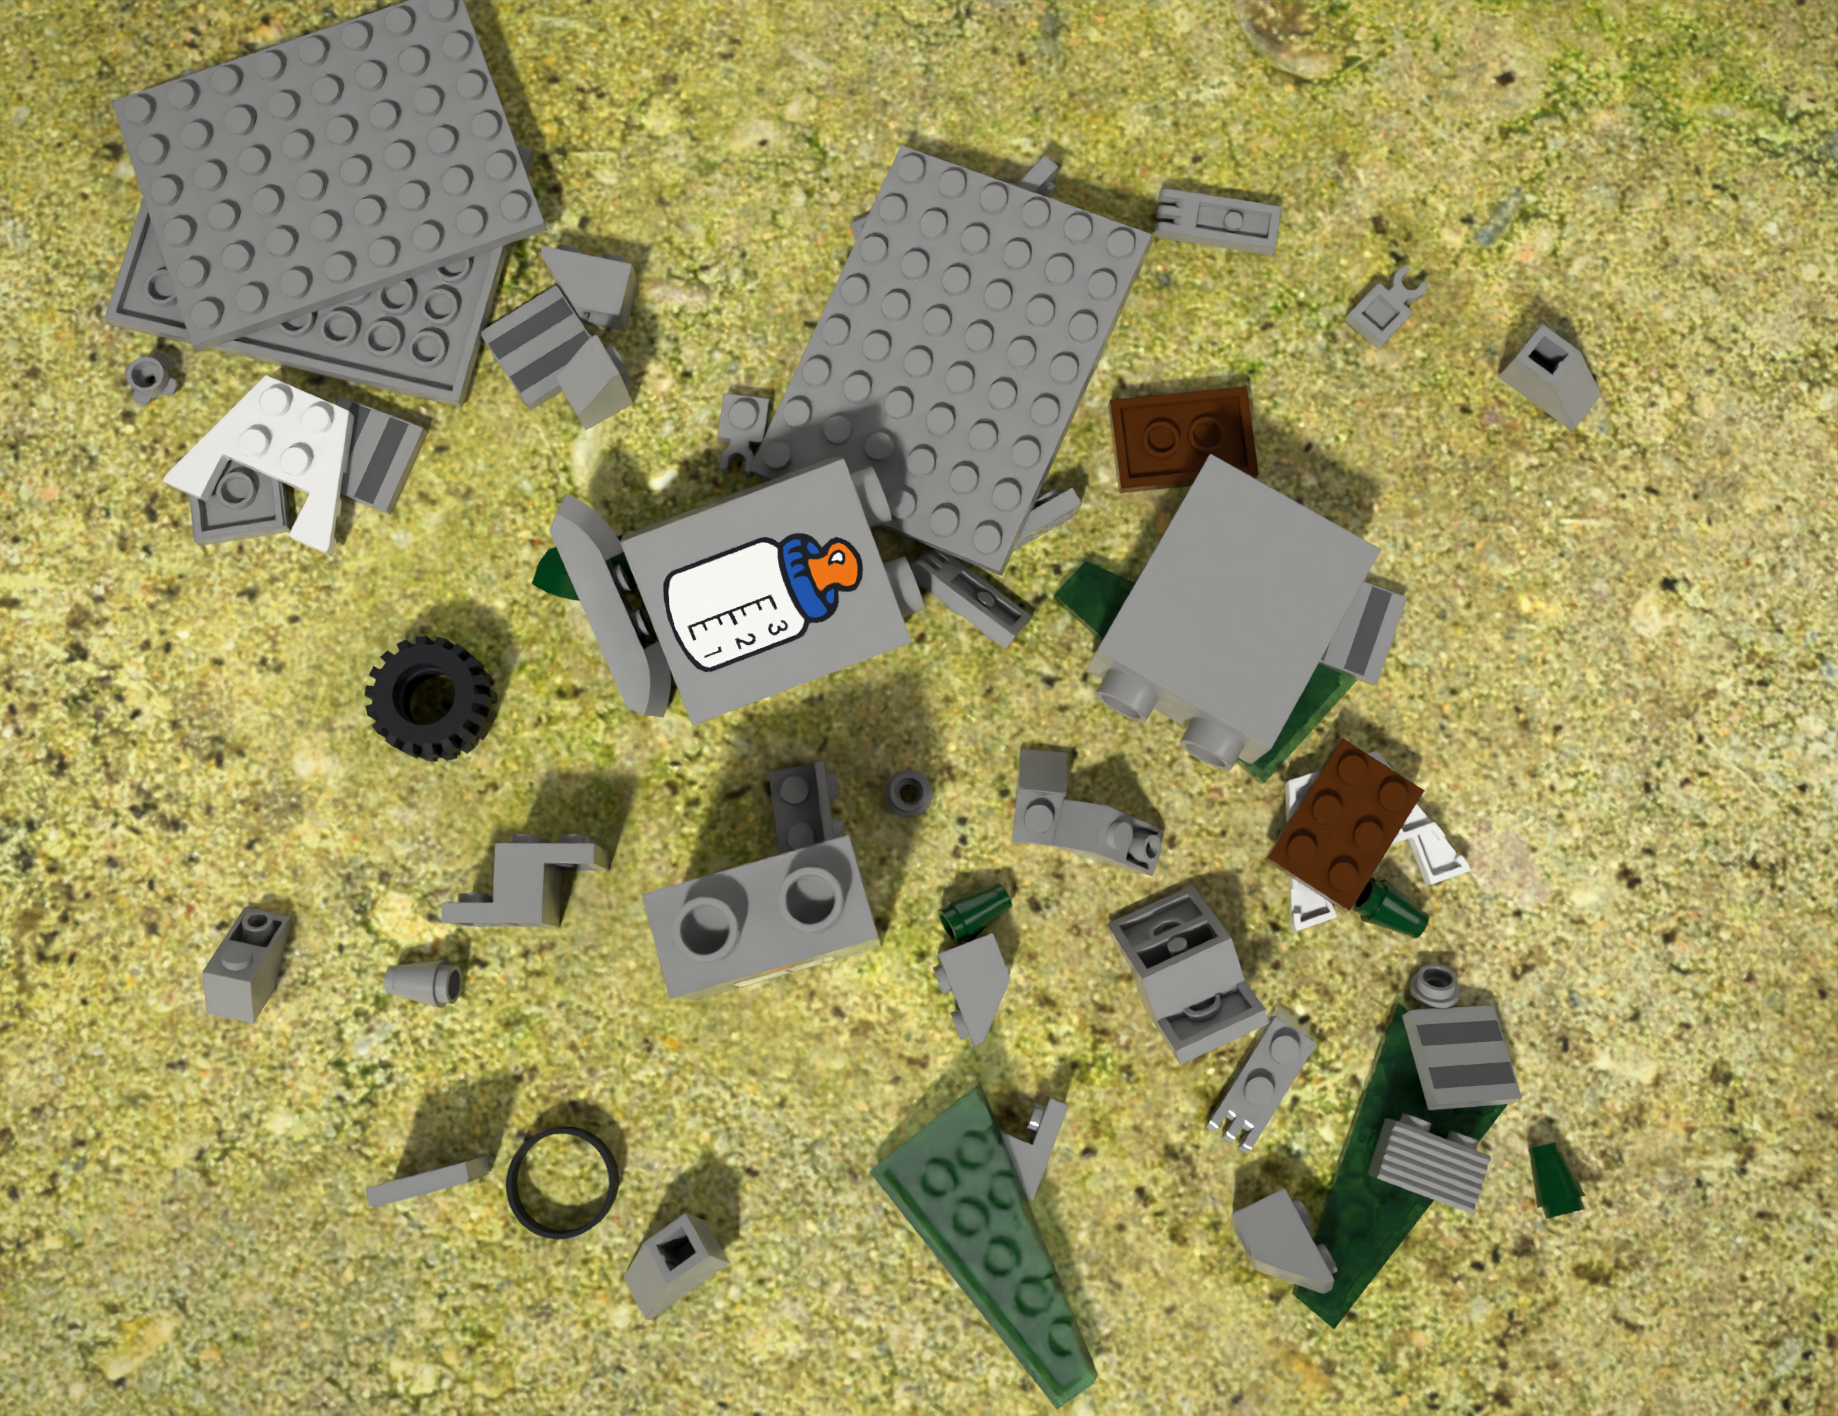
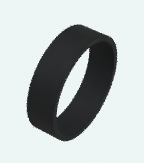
(512, 1188)

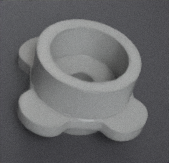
(139, 373)

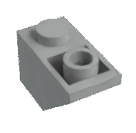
(595, 287)
(1553, 377)
(596, 383)
(1108, 836)
(246, 965)
(977, 981)
(1280, 1244)
(674, 1264)

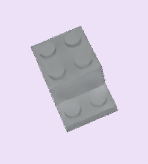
(527, 882)
(1188, 974)

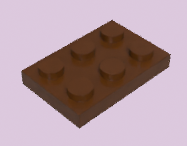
(1170, 436)
(1344, 825)

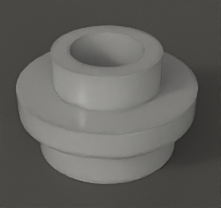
(913, 779)
(1435, 986)

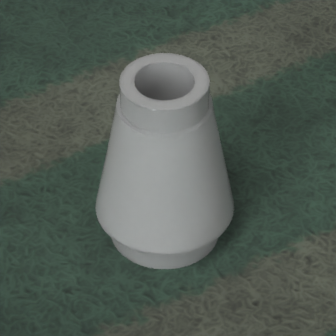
(425, 982)

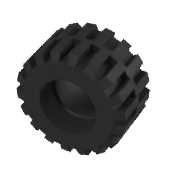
(400, 678)

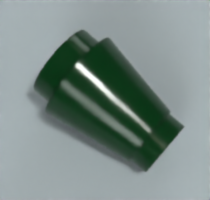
(1389, 908)
(973, 912)
(1554, 1182)

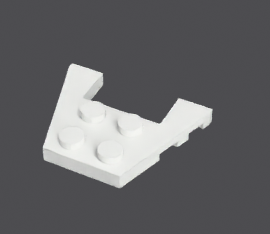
(283, 437)
(1432, 852)

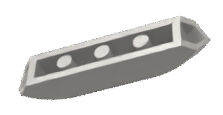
(586, 550)

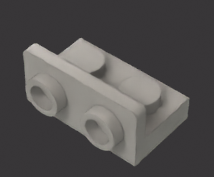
(803, 806)

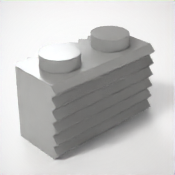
(1429, 1164)

